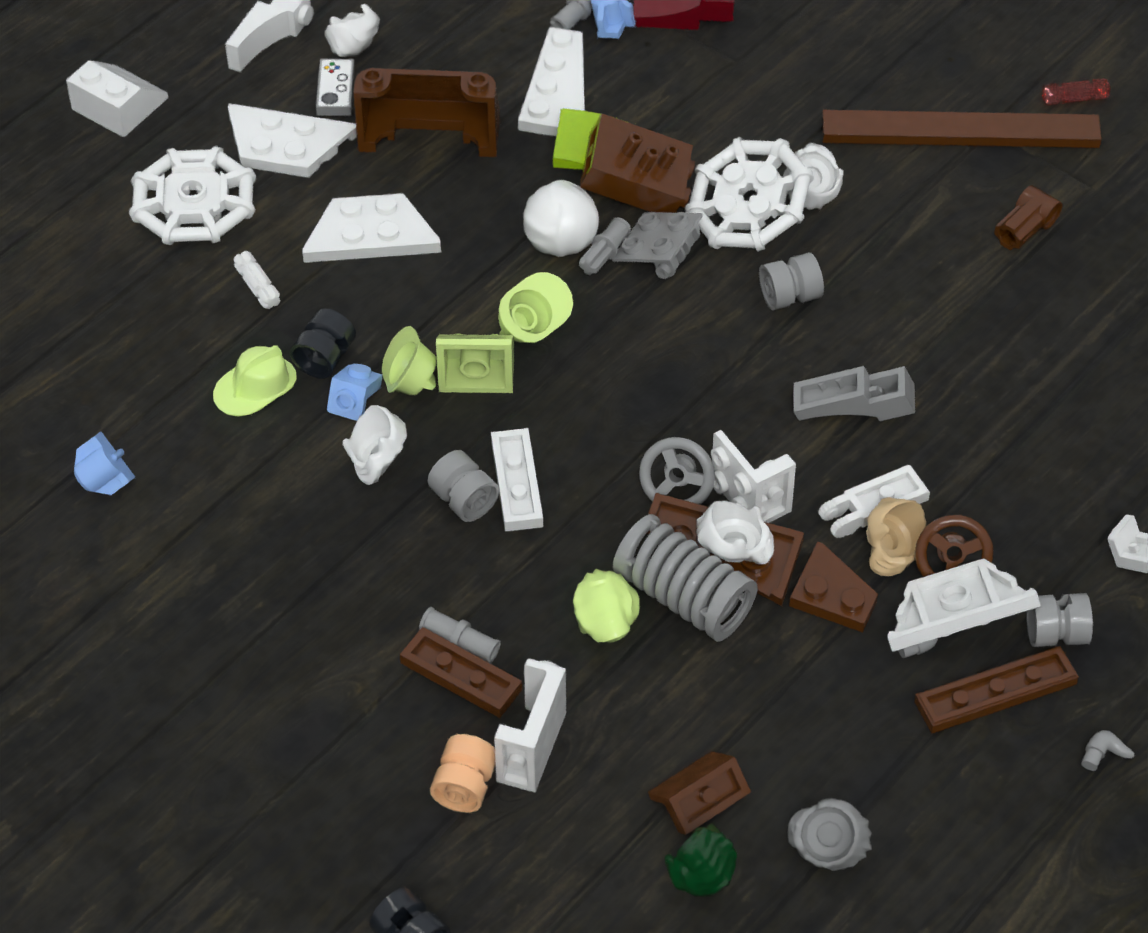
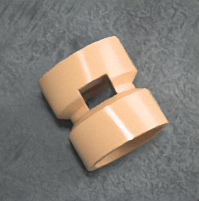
(462, 773)

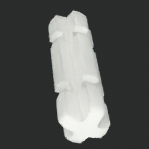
(257, 280)

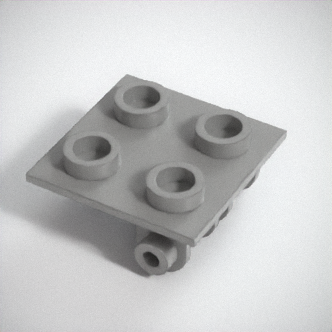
(661, 240)

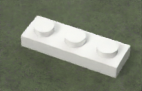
(516, 479)

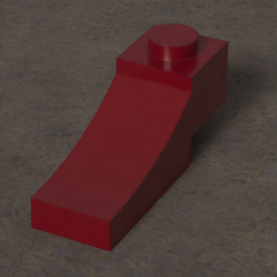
(680, 13)

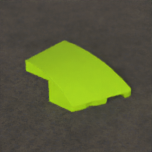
(573, 138)

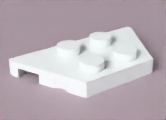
(286, 140)
(370, 229)
(957, 601)

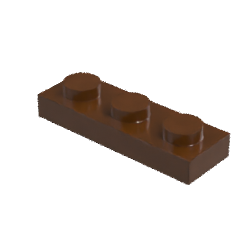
(461, 672)

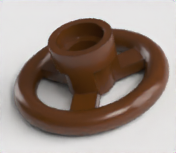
(944, 542)

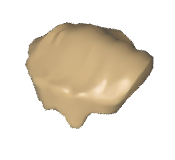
(893, 534)

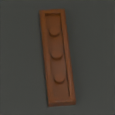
(996, 689)

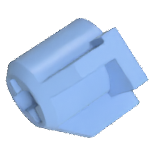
(612, 17)
(100, 466)

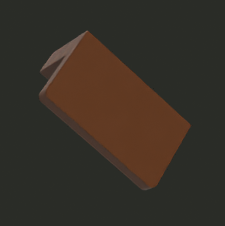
(701, 790)

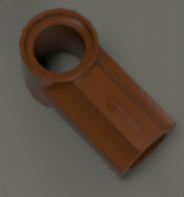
(1032, 211)

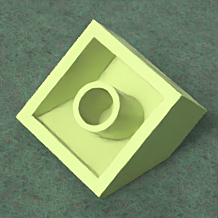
(475, 363)

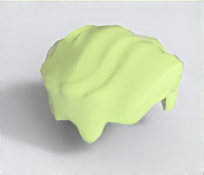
(605, 606)

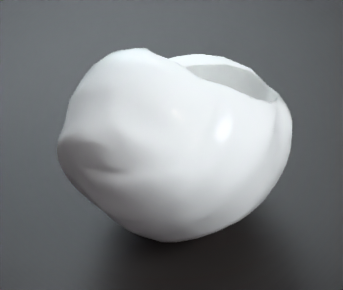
(560, 219)

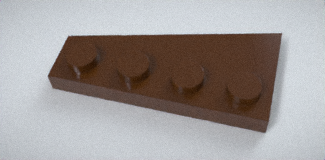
(771, 577)

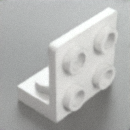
(766, 487)

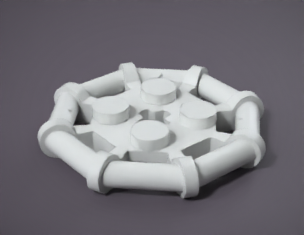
(192, 172)
(747, 176)

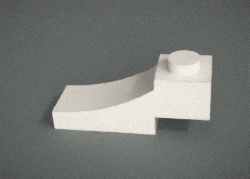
(265, 26)

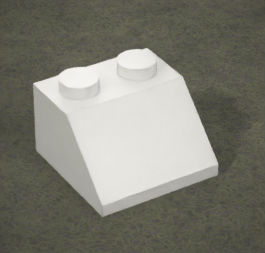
(113, 96)

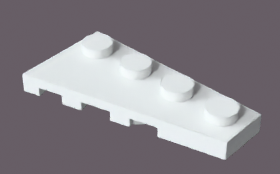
(555, 83)

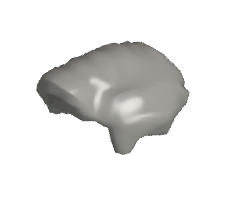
(830, 834)

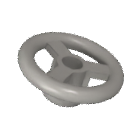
(681, 461)

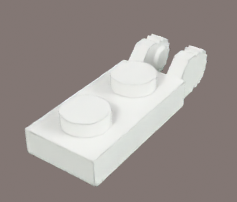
(863, 498)

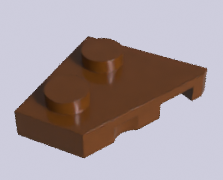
(833, 591)

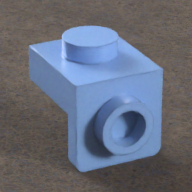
(351, 390)

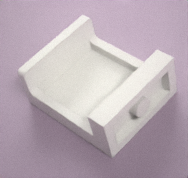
(524, 754)

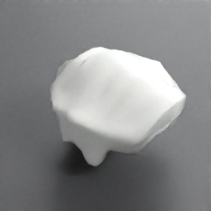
(352, 33)
(826, 175)
(375, 442)
(735, 533)

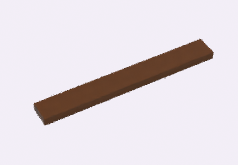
(961, 128)

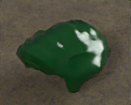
(703, 863)

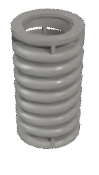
(685, 577)

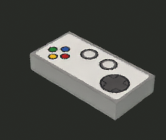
(335, 87)

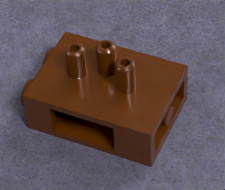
(637, 166)

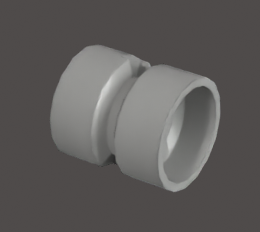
(795, 280)
(462, 484)
(1060, 620)

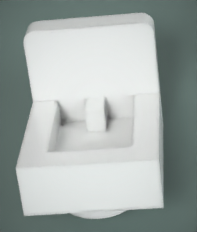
(1129, 545)

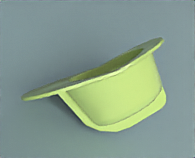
(535, 307)
(408, 364)
(254, 382)

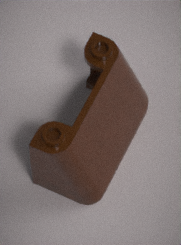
(426, 101)

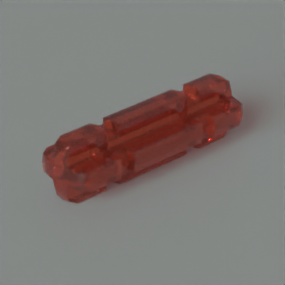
(1076, 91)

